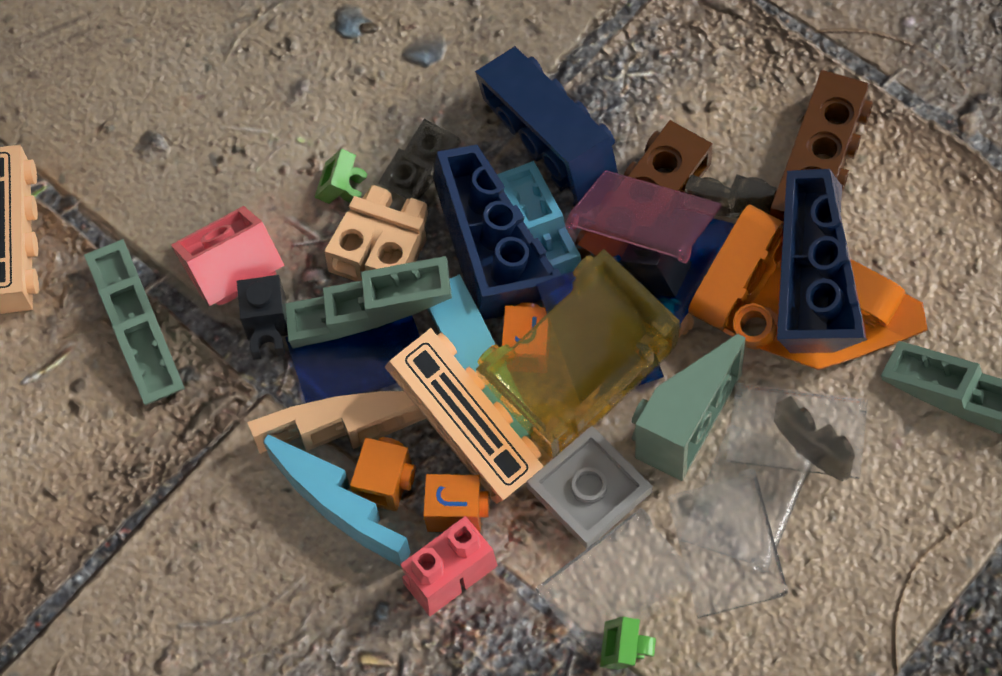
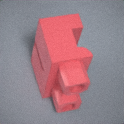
(446, 563)

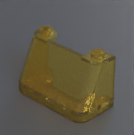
(581, 354)

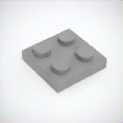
(589, 487)

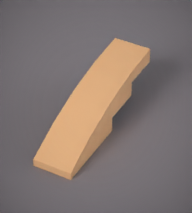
(328, 419)

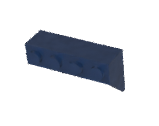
(488, 233)
(817, 280)

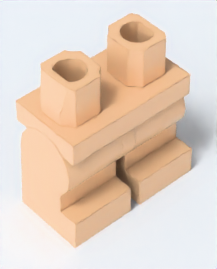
(376, 235)

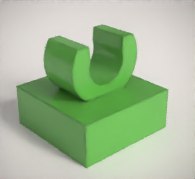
(336, 178)
(623, 644)

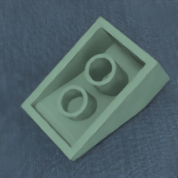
(685, 408)

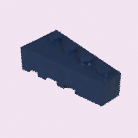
(547, 121)

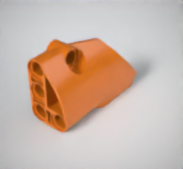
(747, 285)

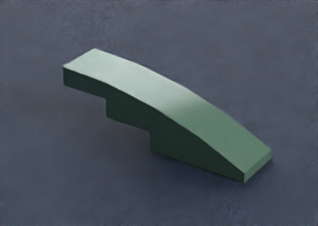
(363, 305)
(134, 322)
(947, 384)

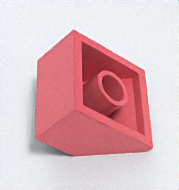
(227, 252)

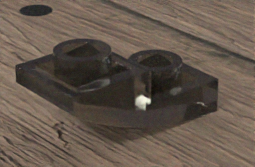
(413, 168)
(733, 199)
(821, 446)

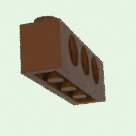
(832, 99)
(672, 149)

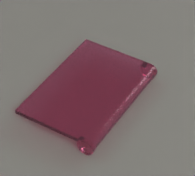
(643, 214)

